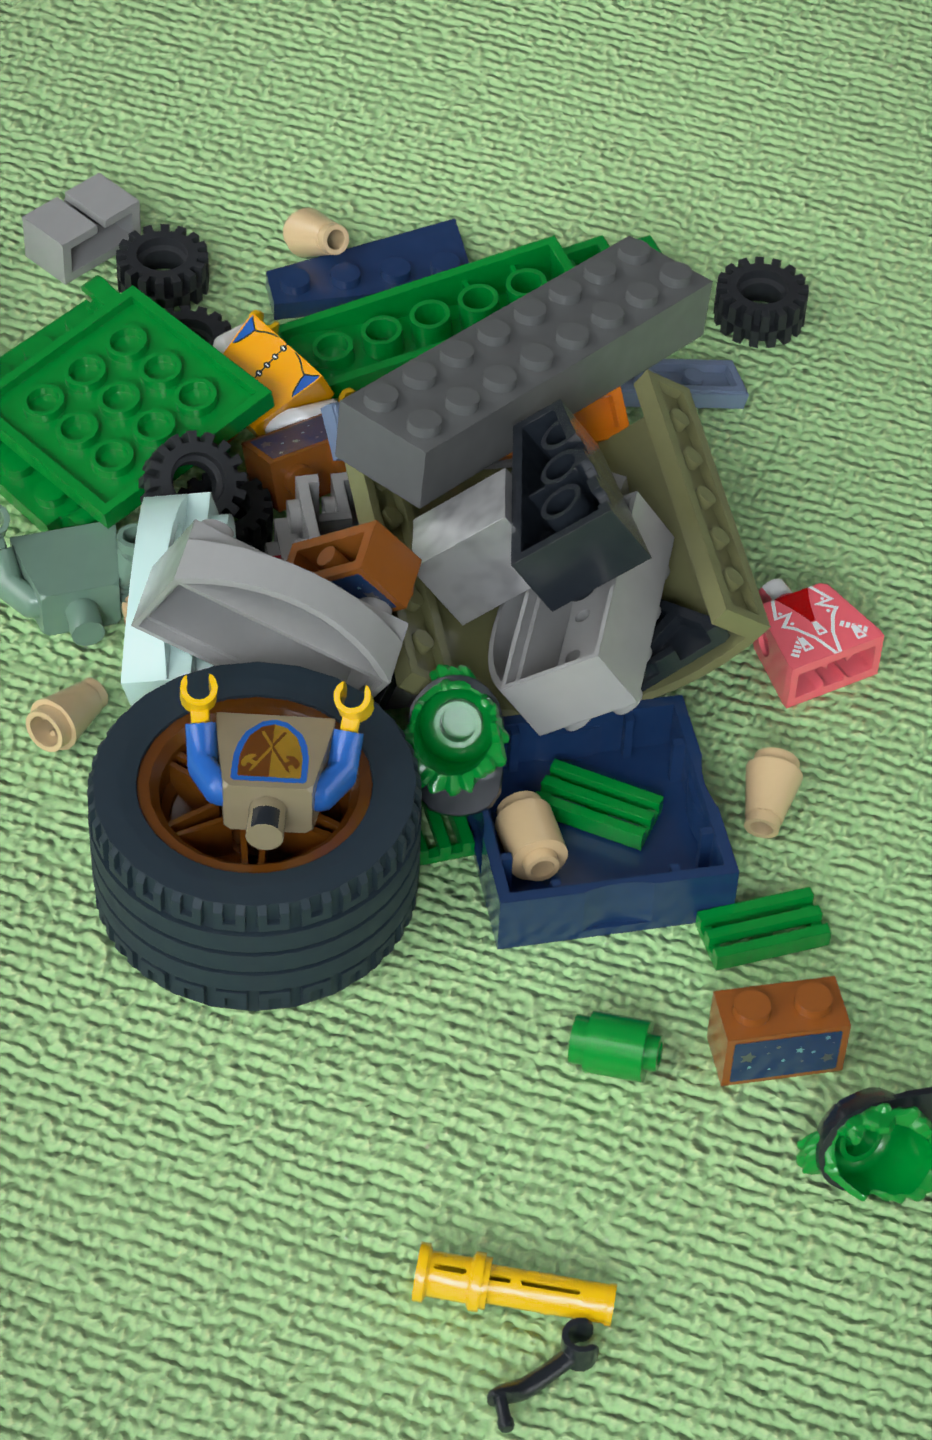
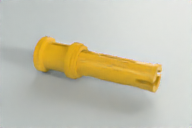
(480, 1283)

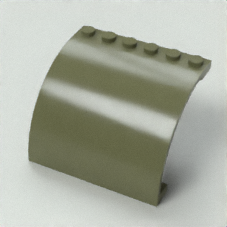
(675, 475)

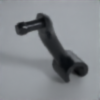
(570, 1357)

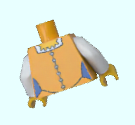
(294, 383)

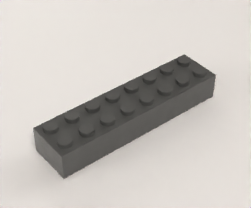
(564, 341)

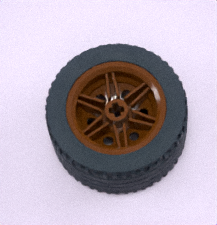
(239, 920)

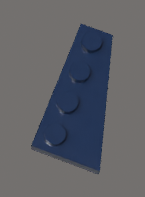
(364, 270)

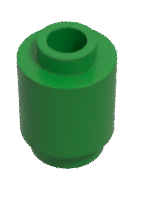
(615, 1046)

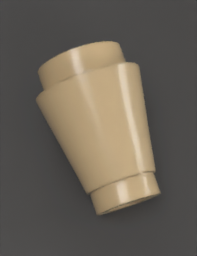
(314, 234)
(64, 716)
(770, 790)

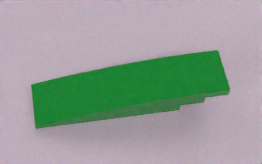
(387, 329)

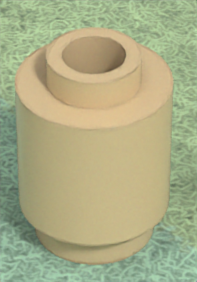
(531, 835)

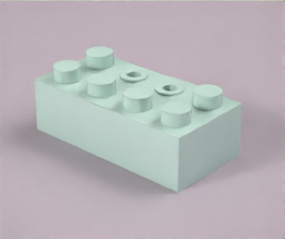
(146, 659)

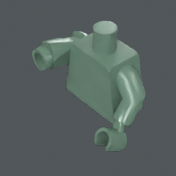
(68, 577)

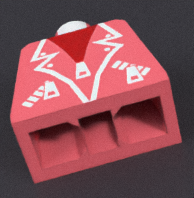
(814, 642)

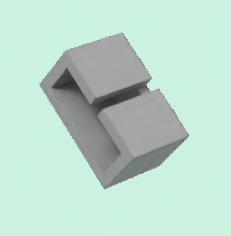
(82, 229)

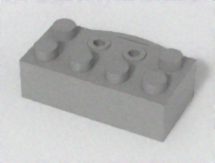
(247, 607)
(589, 652)

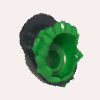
(457, 742)
(874, 1145)

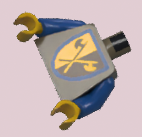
(272, 768)

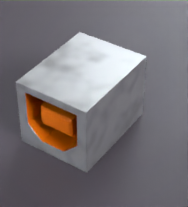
(469, 549)

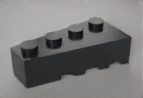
(567, 510)

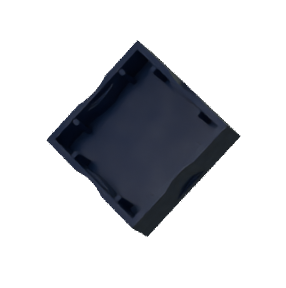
(603, 883)

